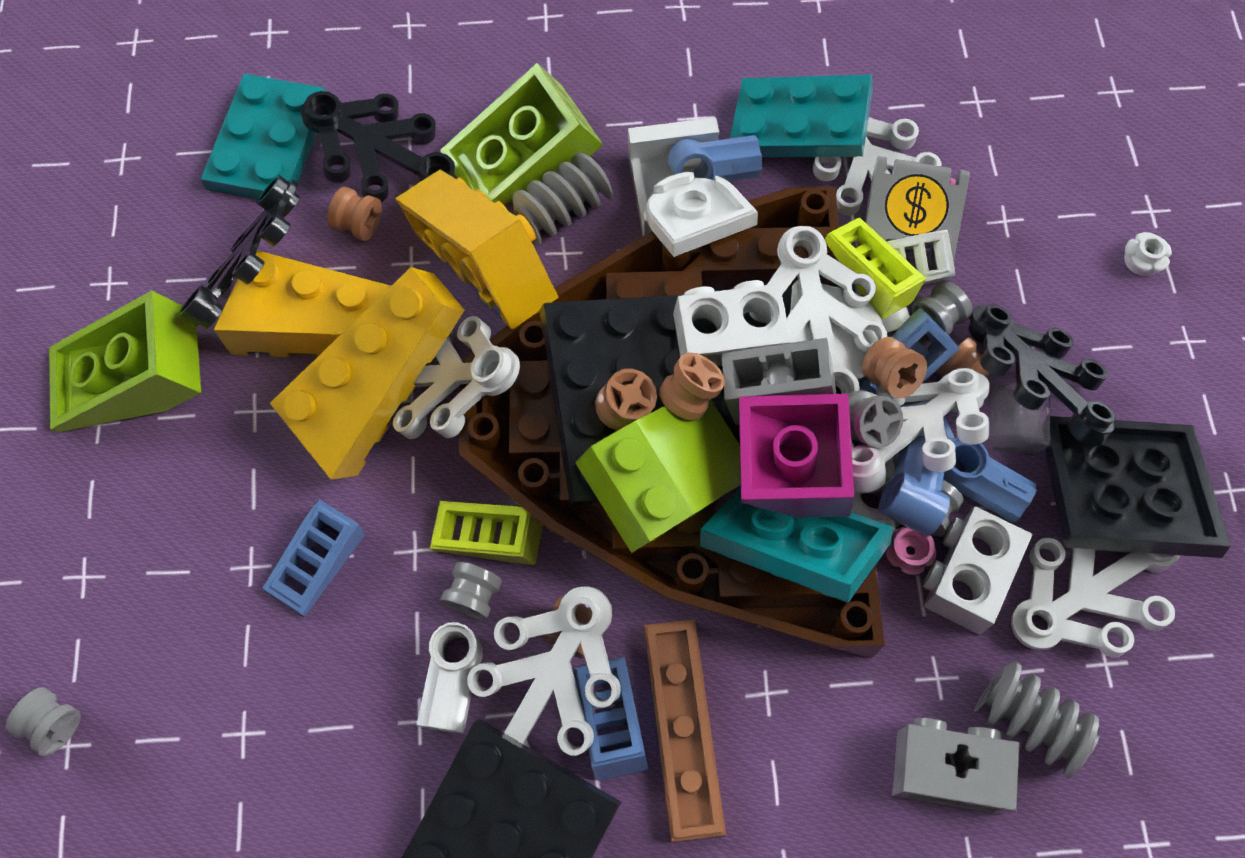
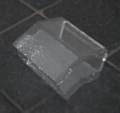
(1015, 426)

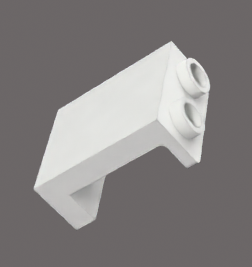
(649, 155)

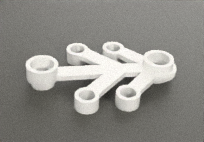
(865, 165)
(816, 305)
(488, 374)
(958, 392)
(1088, 594)
(553, 668)

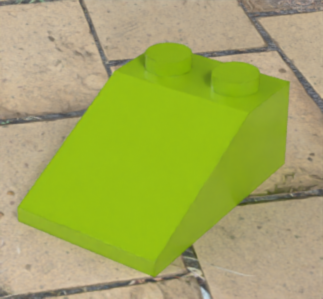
(521, 137)
(124, 365)
(661, 471)

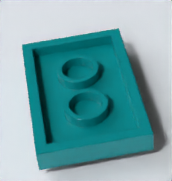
(805, 114)
(260, 137)
(811, 551)

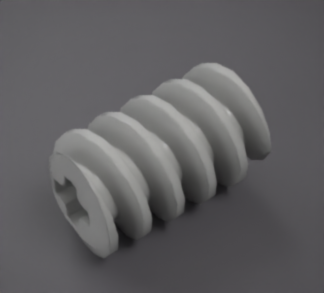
(561, 193)
(1041, 717)

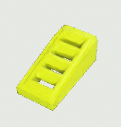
(893, 276)
(526, 541)

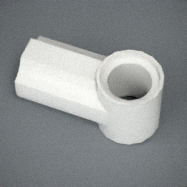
(446, 687)

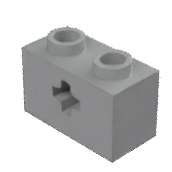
(777, 371)
(988, 774)

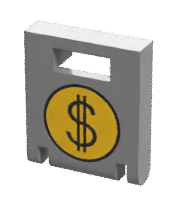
(916, 202)

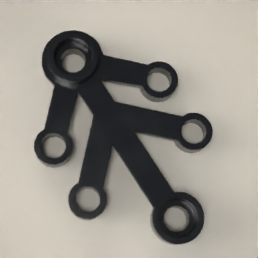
(371, 139)
(243, 263)
(1042, 372)

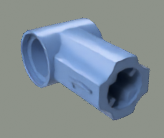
(725, 158)
(990, 482)
(915, 492)

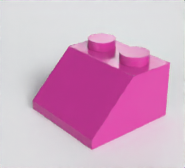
(797, 454)

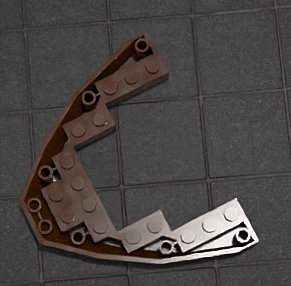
(519, 448)

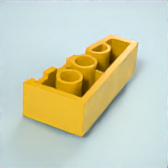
(480, 244)
(293, 308)
(362, 377)

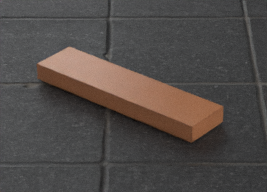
(683, 732)

